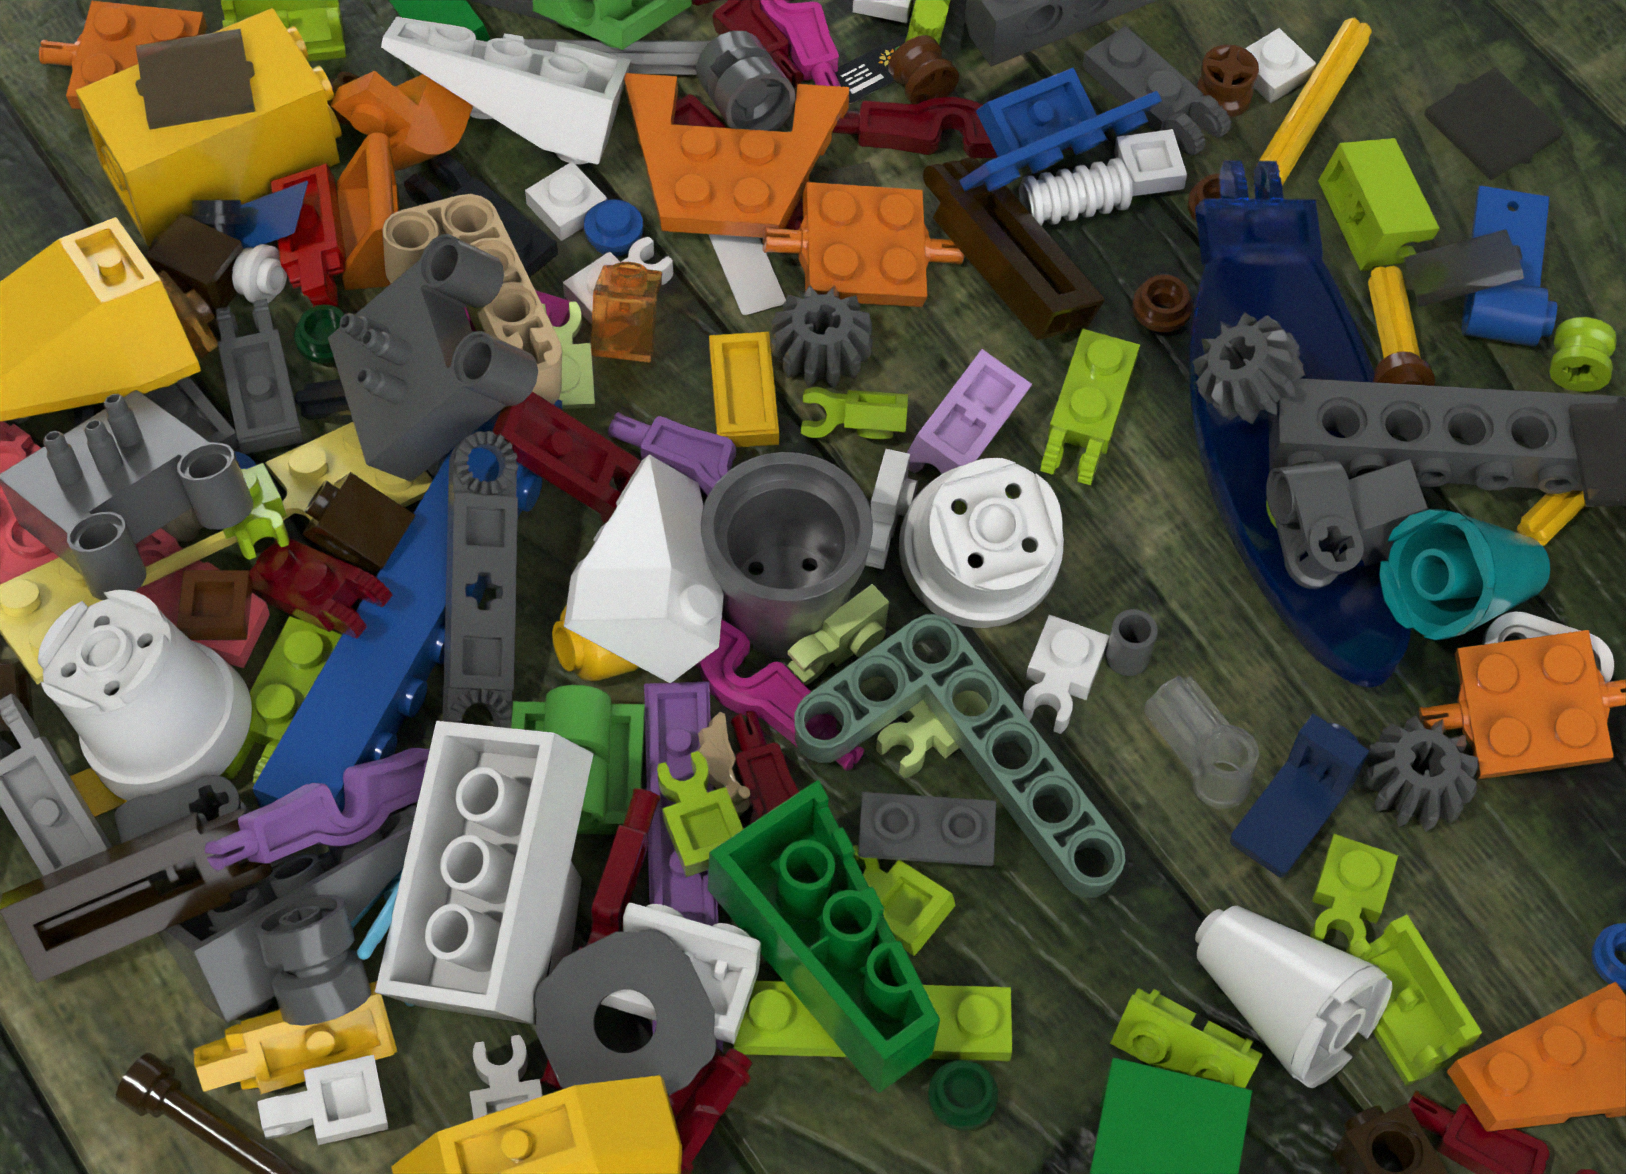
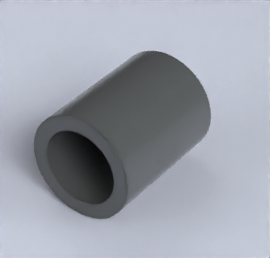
(1131, 642)

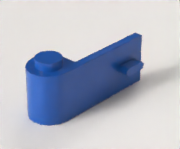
(1518, 309)

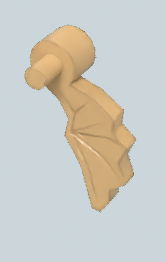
(720, 760)

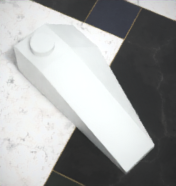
(550, 98)
(648, 577)

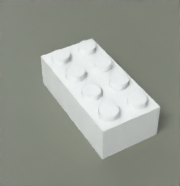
(485, 871)

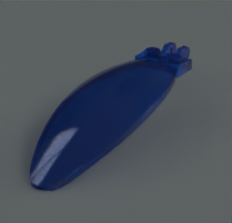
(1269, 262)

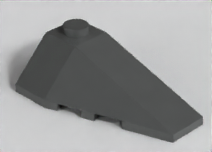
(221, 946)

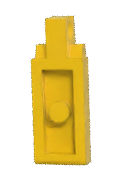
(273, 1054)

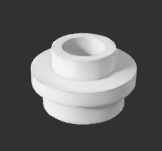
(259, 273)

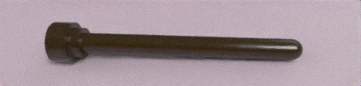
(153, 1089)

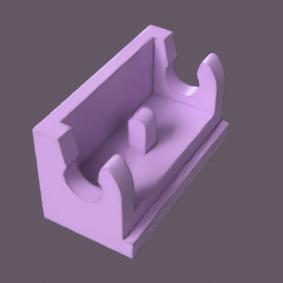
(968, 415)

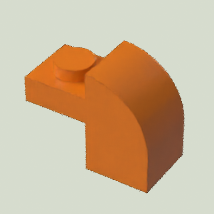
(416, 115)

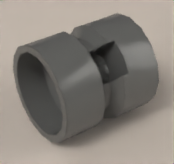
(745, 82)
(316, 969)

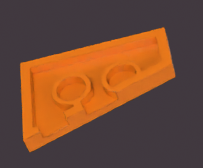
(1551, 1068)

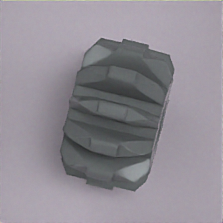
(821, 336)
(1248, 368)
(1430, 796)

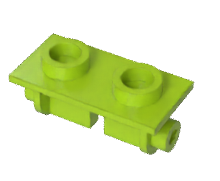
(1163, 1037)

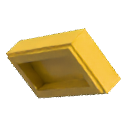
(744, 388)

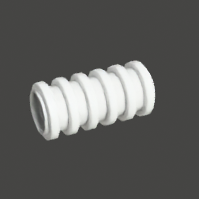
(1077, 192)

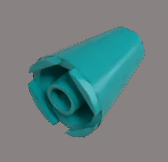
(1458, 572)

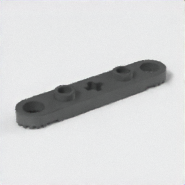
(481, 543)

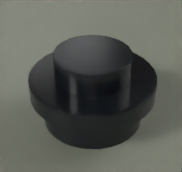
(219, 214)

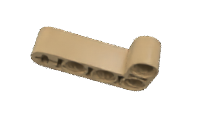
(516, 311)

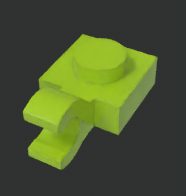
(871, 413)

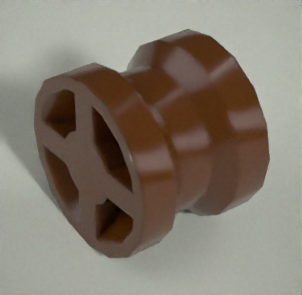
(922, 70)
(1229, 77)

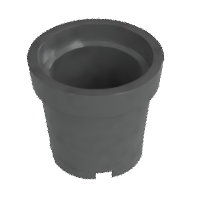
(778, 518)

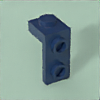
(1300, 796)

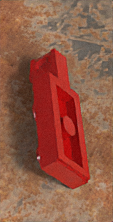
(317, 245)

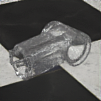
(1204, 738)

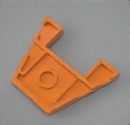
(728, 176)

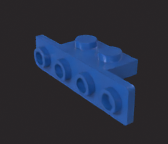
(1042, 121)

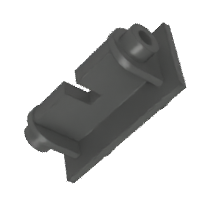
(927, 829)

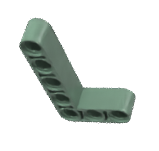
(973, 734)

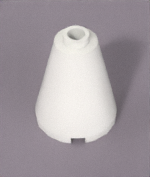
(1293, 990)

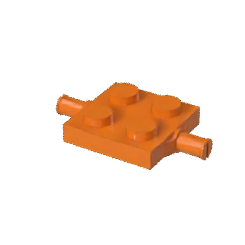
(112, 38)
(864, 243)
(1531, 704)

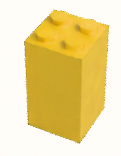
(222, 157)

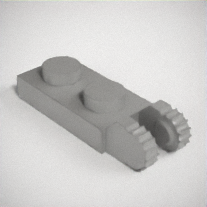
(44, 799)

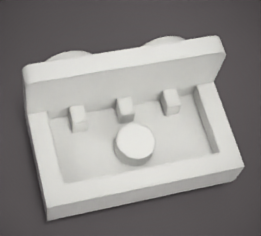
(720, 953)

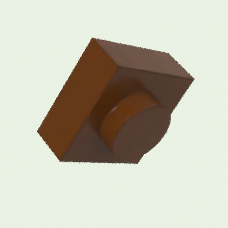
(215, 604)

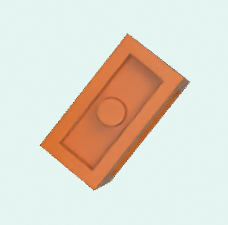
(365, 202)

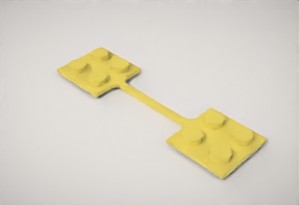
(42, 595)

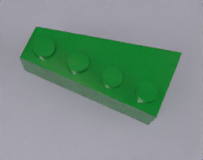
(826, 935)

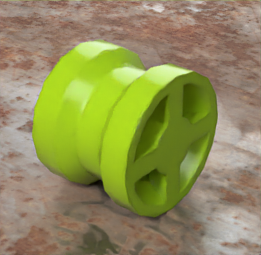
(1583, 354)

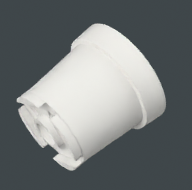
(938, 543)
(143, 695)

